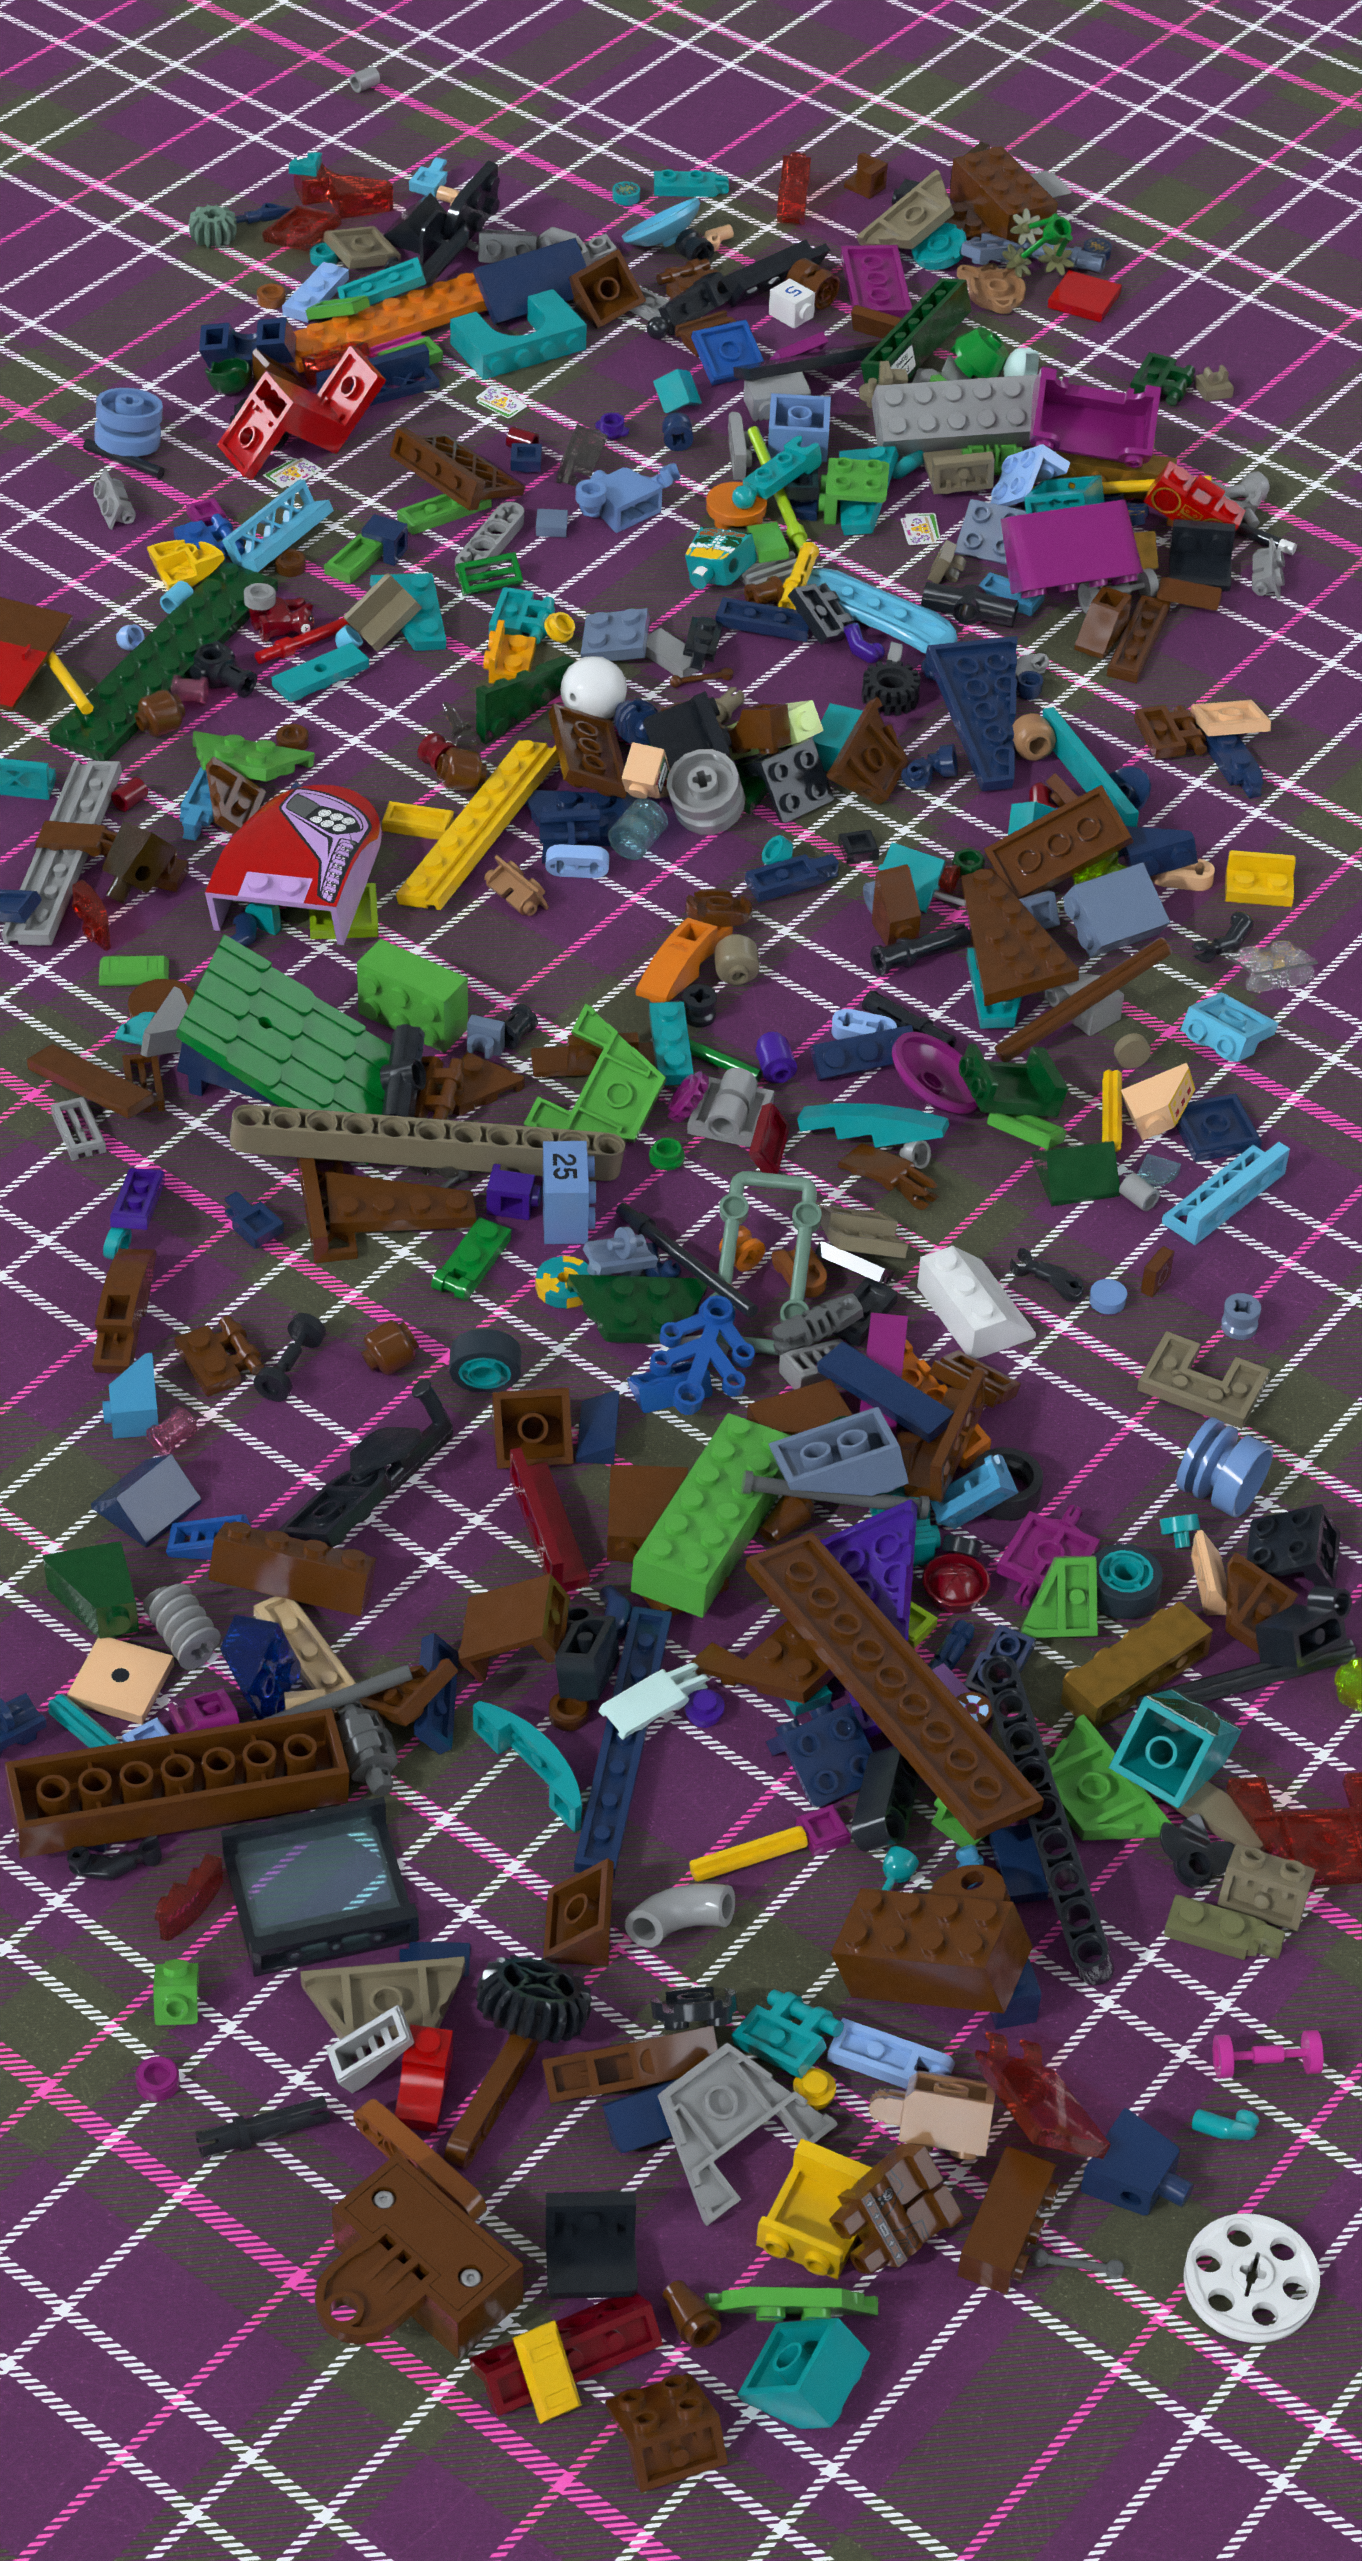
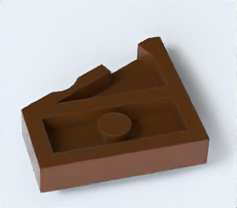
(231, 795)
(482, 1084)
(1252, 1599)
(407, 1700)

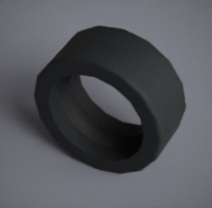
(1026, 1468)

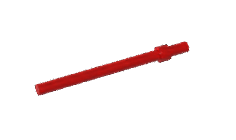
(287, 646)

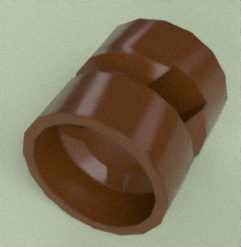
(817, 279)

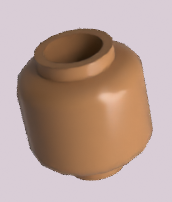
(1033, 737)

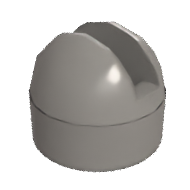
(916, 1152)

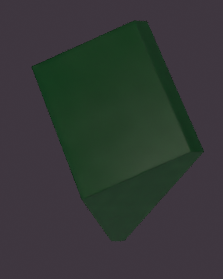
(1078, 1172)

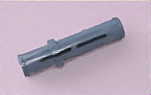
(1080, 258)

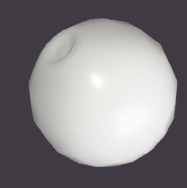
(594, 686)

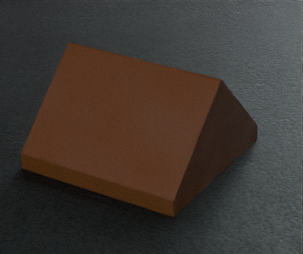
(605, 289)
(535, 1422)
(580, 1917)

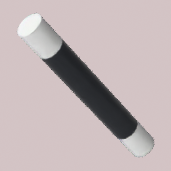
(1263, 538)

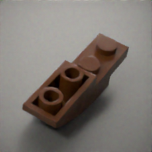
(121, 1308)
(627, 2064)

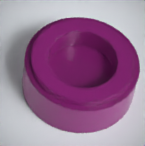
(157, 2078)

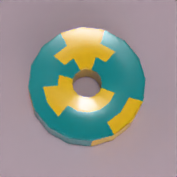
(552, 1281)

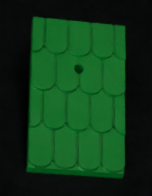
(277, 1040)

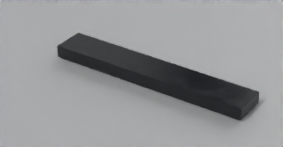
(804, 362)

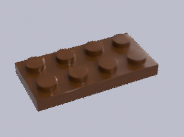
(587, 751)
(1059, 844)

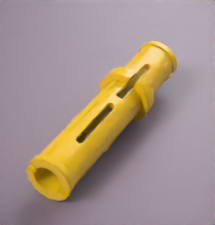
(800, 572)

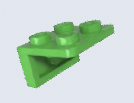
(852, 481)

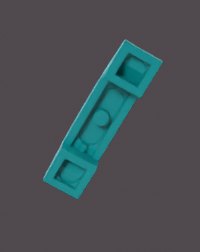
(506, 1730)

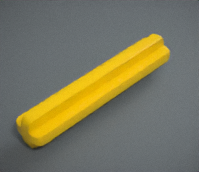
(1112, 1107)
(748, 1853)

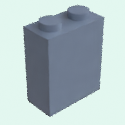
(1115, 910)

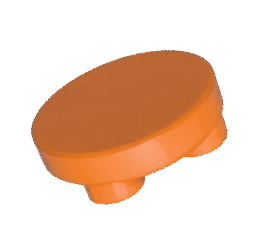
(726, 514)

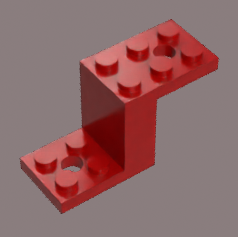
(317, 418)

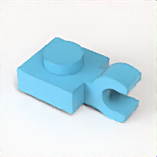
(429, 179)

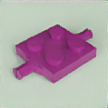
(1037, 1544)

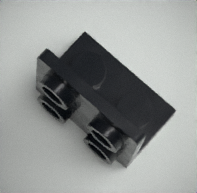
(1202, 552)
(792, 779)
(1296, 1543)

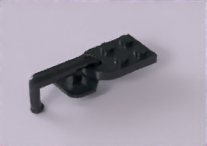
(448, 234)
(357, 1491)

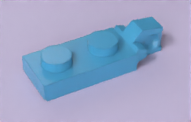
(196, 807)

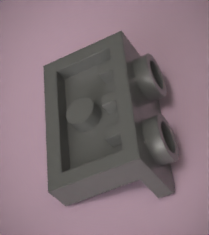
(503, 244)

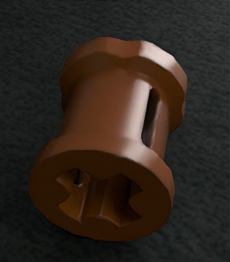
(764, 592)

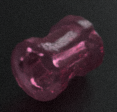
(191, 689)
(172, 1430)

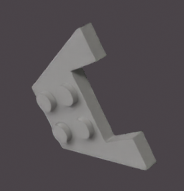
(721, 2106)

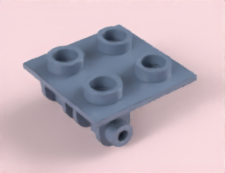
(982, 531)

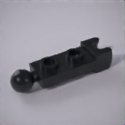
(688, 306)

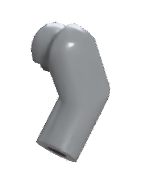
(1032, 663)

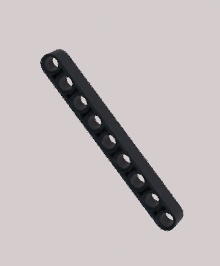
(1053, 1832)

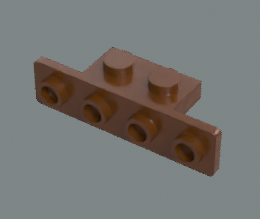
(579, 1056)

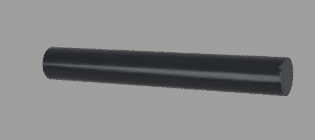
(129, 461)

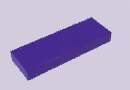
(137, 1199)

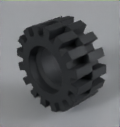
(893, 685)

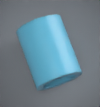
(175, 596)

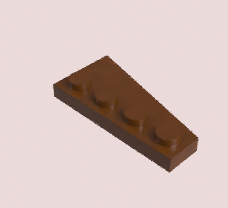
(390, 1205)

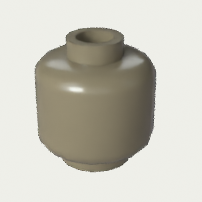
(736, 959)

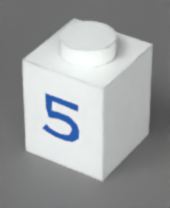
(791, 303)

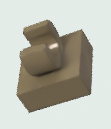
(1214, 385)
(944, 564)

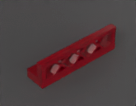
(547, 1522)
(592, 2342)

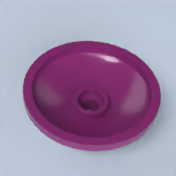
(932, 1072)

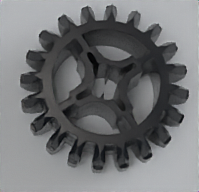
(533, 1999)

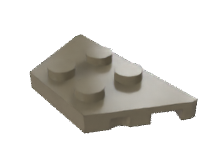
(912, 216)
(361, 1993)

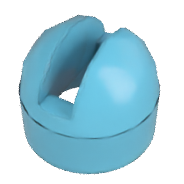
(348, 635)

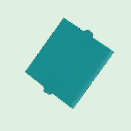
(924, 870)

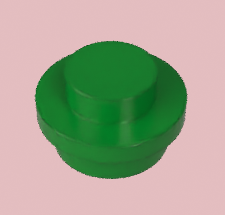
(666, 1154)

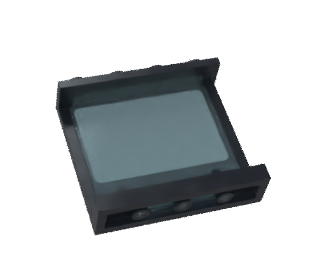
(318, 1886)

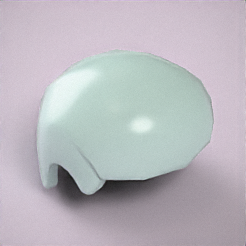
(1022, 362)

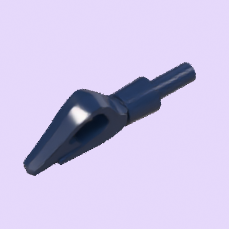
(266, 213)

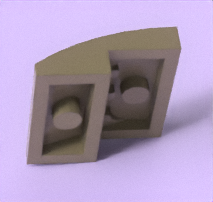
(862, 1231)

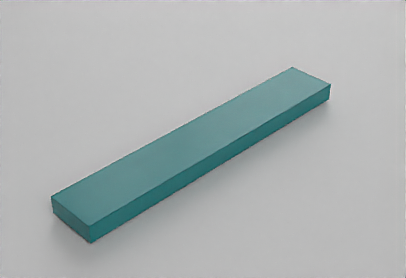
(1085, 766)

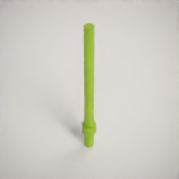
(795, 531)

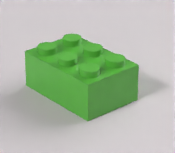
(411, 990)

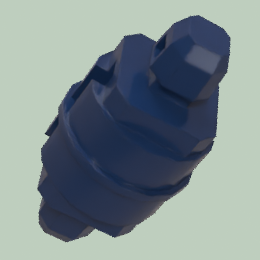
(630, 718)

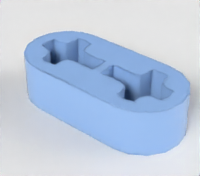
(577, 861)
(859, 1023)

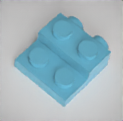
(1227, 1026)

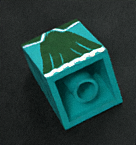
(1174, 1746)

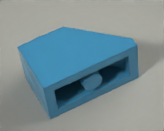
(132, 1400)

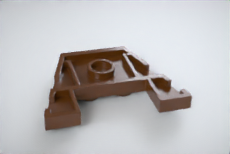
(778, 1667)

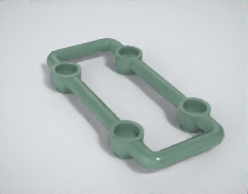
(805, 1219)

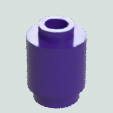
(775, 1057)

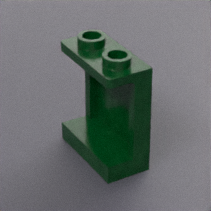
(1014, 1087)

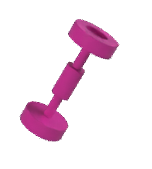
(1310, 2051)

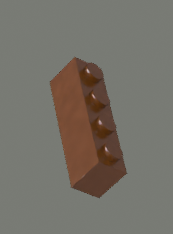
(292, 1568)

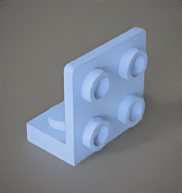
(1023, 471)

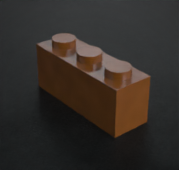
(1008, 2221)

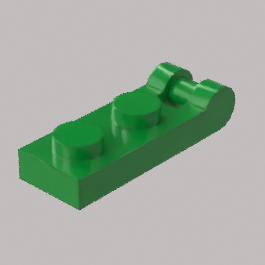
(472, 1259)

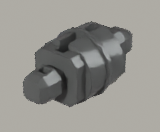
(367, 1747)

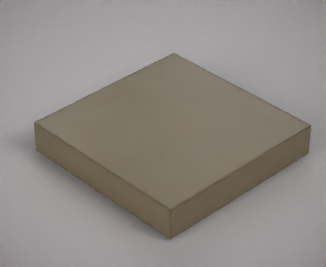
(360, 246)

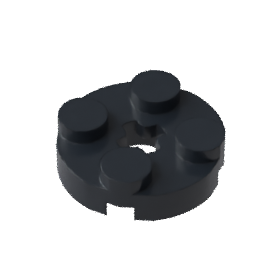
(694, 2005)

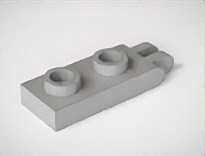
(739, 446)

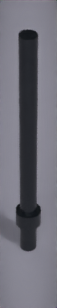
(644, 1225)

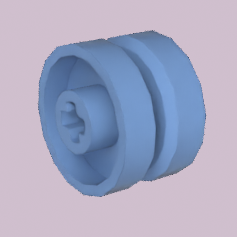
(128, 422)

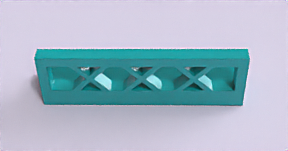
(26, 779)

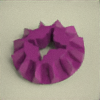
(687, 1096)

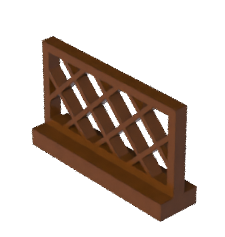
(452, 468)

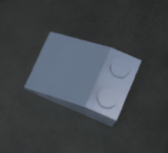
(843, 1457)

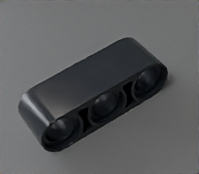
(884, 1801)

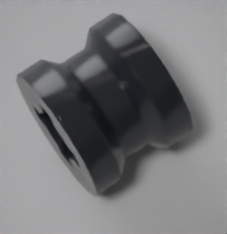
(700, 1005)

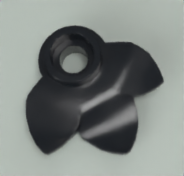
(1191, 1848)

